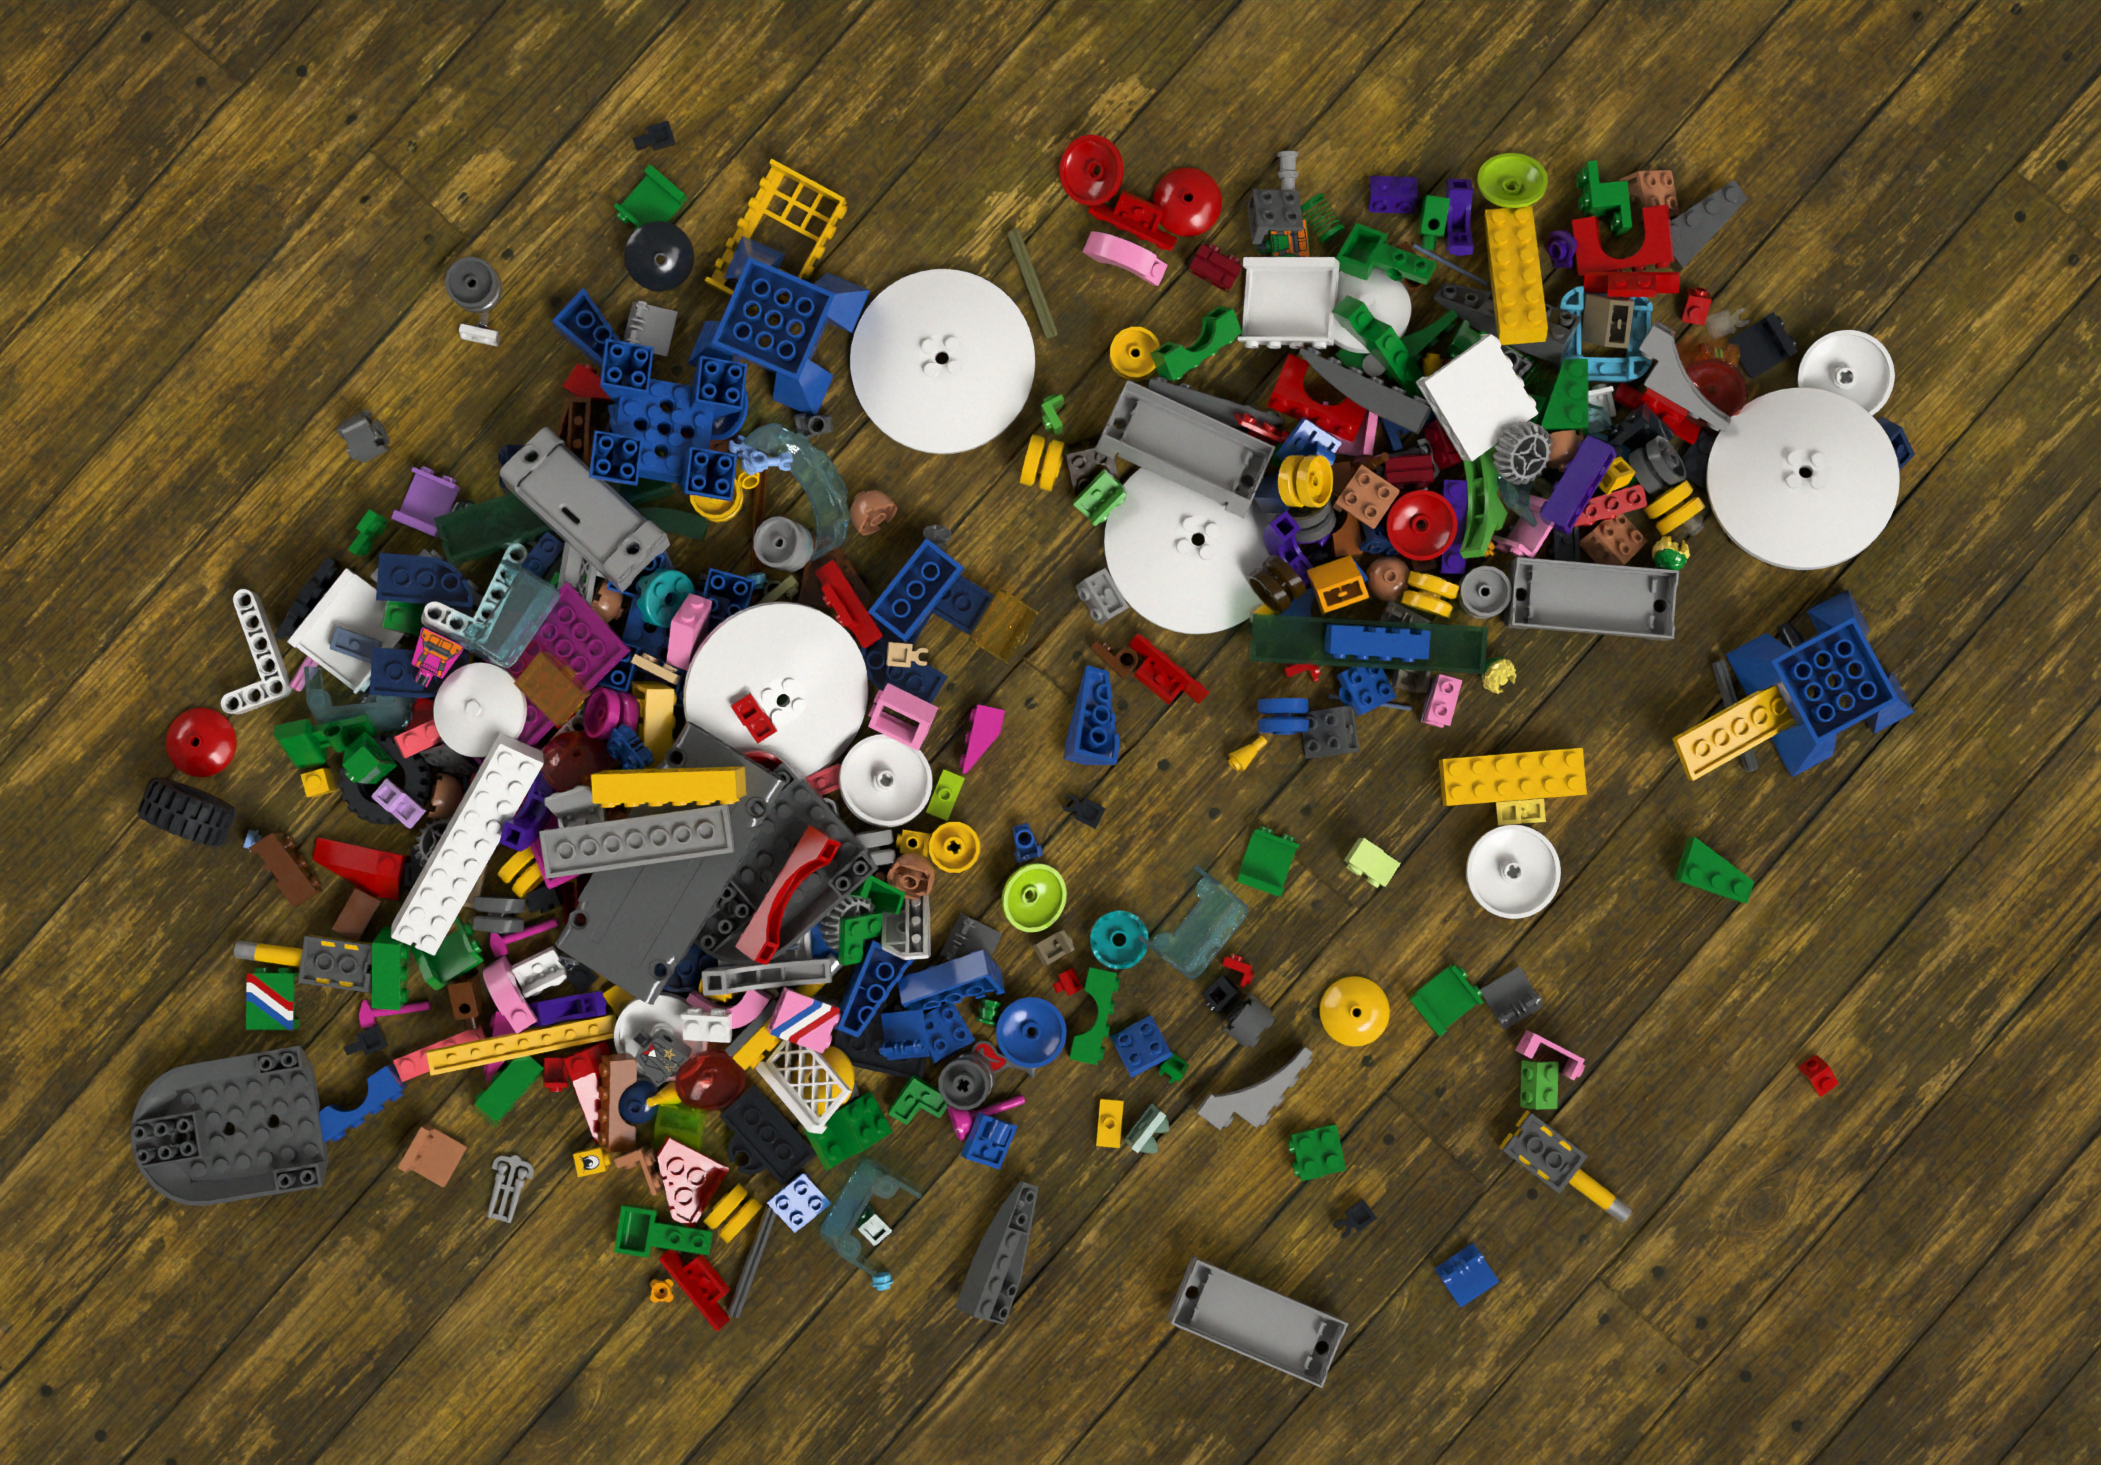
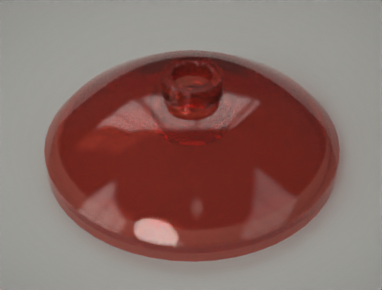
(1729, 386)
(564, 770)
(713, 1089)

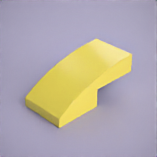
(1521, 811)

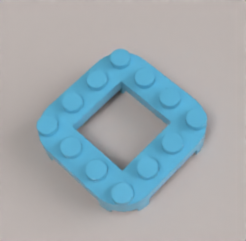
(1611, 369)

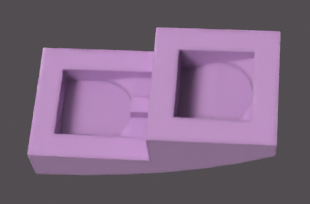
(398, 803)

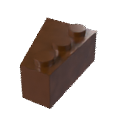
(578, 425)
(288, 867)

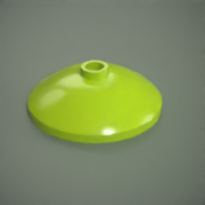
(1512, 180)
(1043, 903)

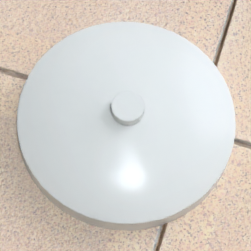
(1383, 297)
(1849, 366)
(477, 706)
(885, 781)
(1513, 871)
(663, 1015)

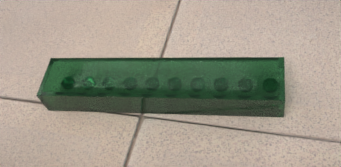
(508, 521)
(1302, 641)

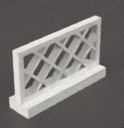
(794, 1097)

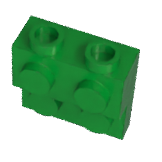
(1316, 1152)

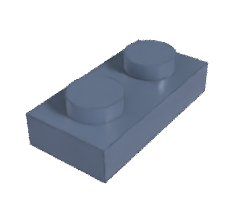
(354, 644)

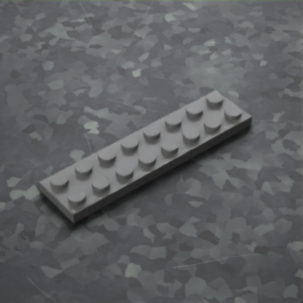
(637, 841)

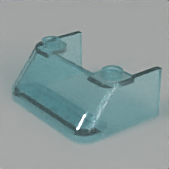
(513, 619)
(386, 714)
(1203, 930)
(865, 1180)

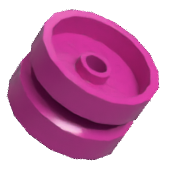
(609, 710)

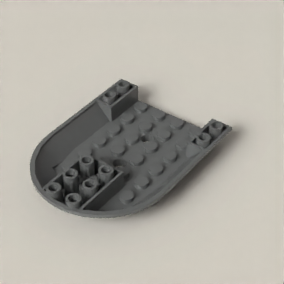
(814, 897)
(257, 1156)

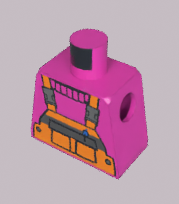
(434, 656)

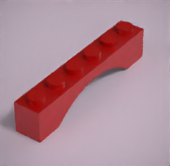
(585, 383)
(763, 932)

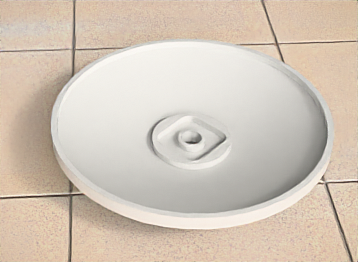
(953, 403)
(1792, 518)
(1169, 576)
(773, 653)

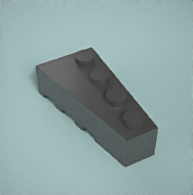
(1702, 221)

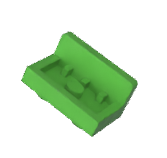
(1050, 418)
(1100, 497)
(1539, 1084)

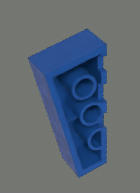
(585, 327)
(1377, 641)
(951, 982)
(869, 987)

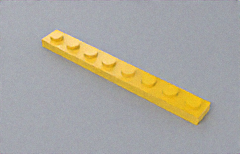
(521, 1044)

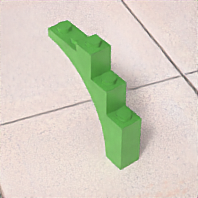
(1484, 506)

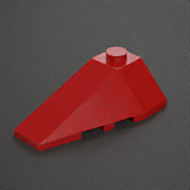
(368, 868)
(585, 1079)

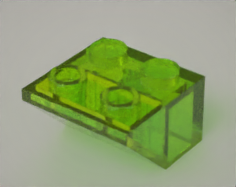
(680, 1123)

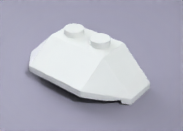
(909, 932)

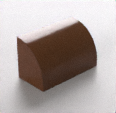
(355, 913)

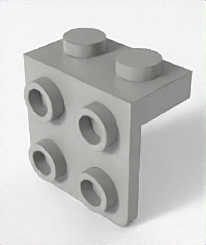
(575, 807)

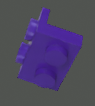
(1393, 194)

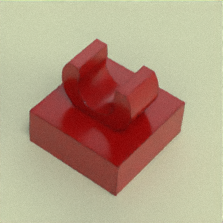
(1069, 982)

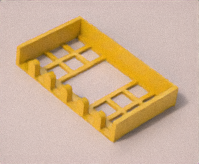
(758, 207)

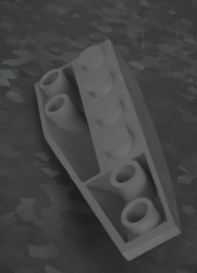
(1478, 309)
(1370, 393)
(1216, 408)
(1000, 1259)

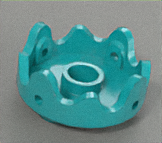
(655, 589)
(1118, 956)

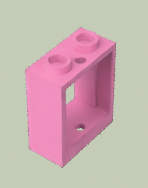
(907, 705)

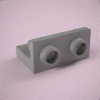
(1101, 597)

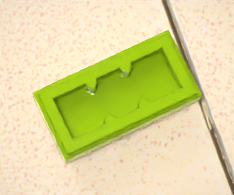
(945, 795)

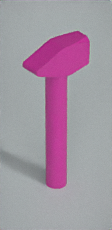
(499, 943)
(368, 1014)

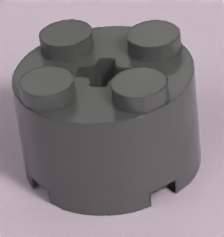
(364, 436)
(1248, 1020)

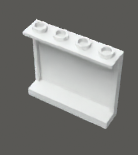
(1289, 301)
(1477, 397)
(352, 606)

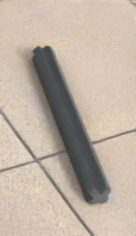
(1729, 698)
(752, 1262)

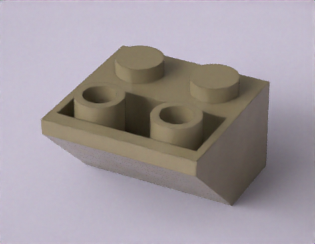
(1607, 320)

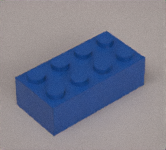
(916, 590)

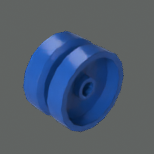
(1283, 717)

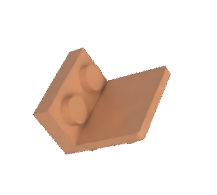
(1650, 190)
(1367, 497)
(1613, 541)
(433, 1155)
(647, 1158)

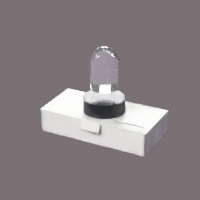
(480, 332)

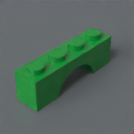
(1218, 329)
(1087, 1045)

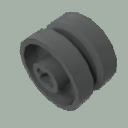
(460, 285)
(1657, 466)
(1313, 521)
(498, 916)
(967, 1067)

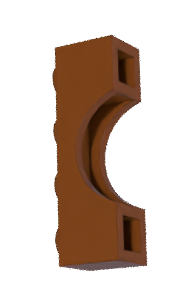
(1348, 537)
(616, 1074)

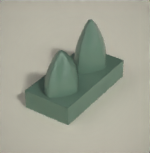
(1141, 1137)

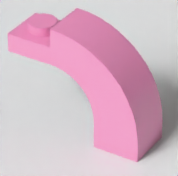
(1125, 254)
(506, 994)
(742, 1013)

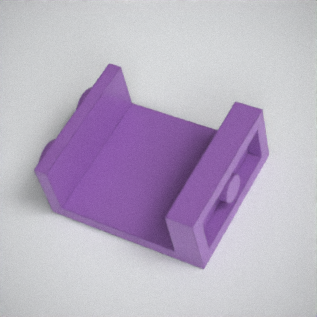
(427, 499)

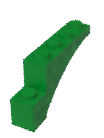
(1381, 342)
(1414, 344)

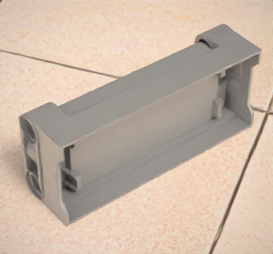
(1185, 447)
(583, 509)
(1592, 598)
(1257, 1321)

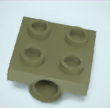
(784, 590)

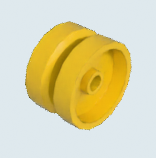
(1124, 363)
(1042, 463)
(1305, 481)
(1674, 508)
(719, 510)
(1430, 592)
(941, 850)
(526, 869)
(732, 1213)

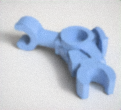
(757, 461)

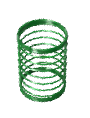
(1331, 232)
(1549, 391)

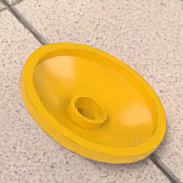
(1342, 999)
(842, 1066)

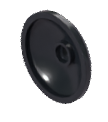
(654, 240)

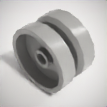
(783, 544)
(1492, 581)
(873, 840)

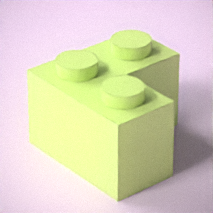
(1371, 861)

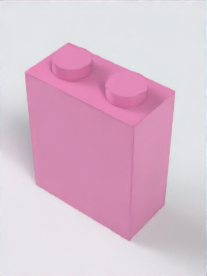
(688, 630)

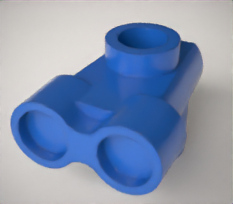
(1027, 847)

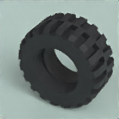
(417, 785)
(186, 811)

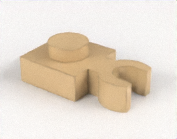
(902, 654)

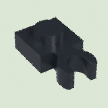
(1087, 812)
(1358, 1216)

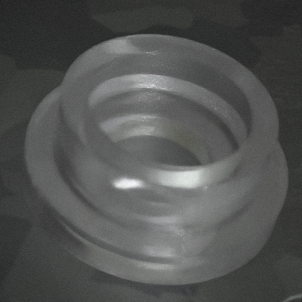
(1693, 525)

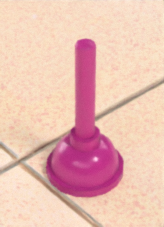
(964, 1119)

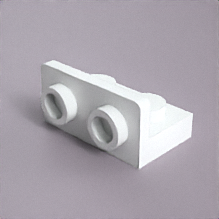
(707, 1026)

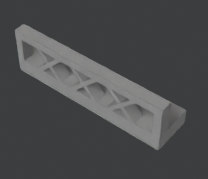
(574, 569)

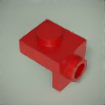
(1696, 306)
(1293, 669)
(1236, 962)
(554, 1074)
(1819, 1075)

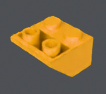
(1337, 584)

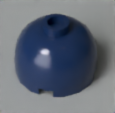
(633, 1101)

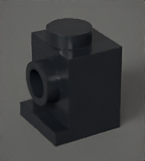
(543, 899)
(1213, 993)

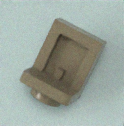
(1411, 680)
(1054, 947)

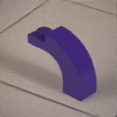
(1457, 228)
(1281, 541)
(534, 815)
(568, 1008)

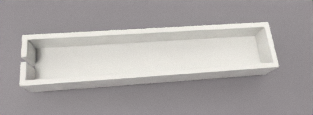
(467, 844)

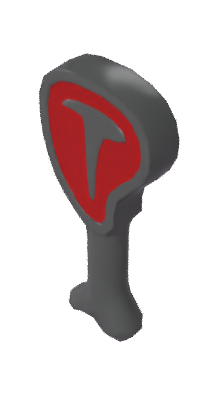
(997, 1060)

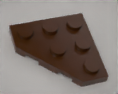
(811, 590)

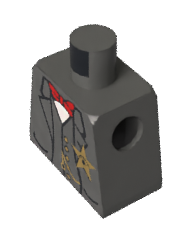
(660, 1054)

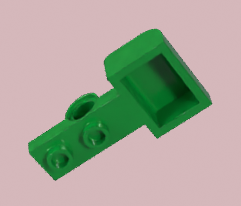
(1370, 249)
(308, 744)
(640, 1232)

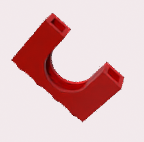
(1655, 251)
(1291, 399)

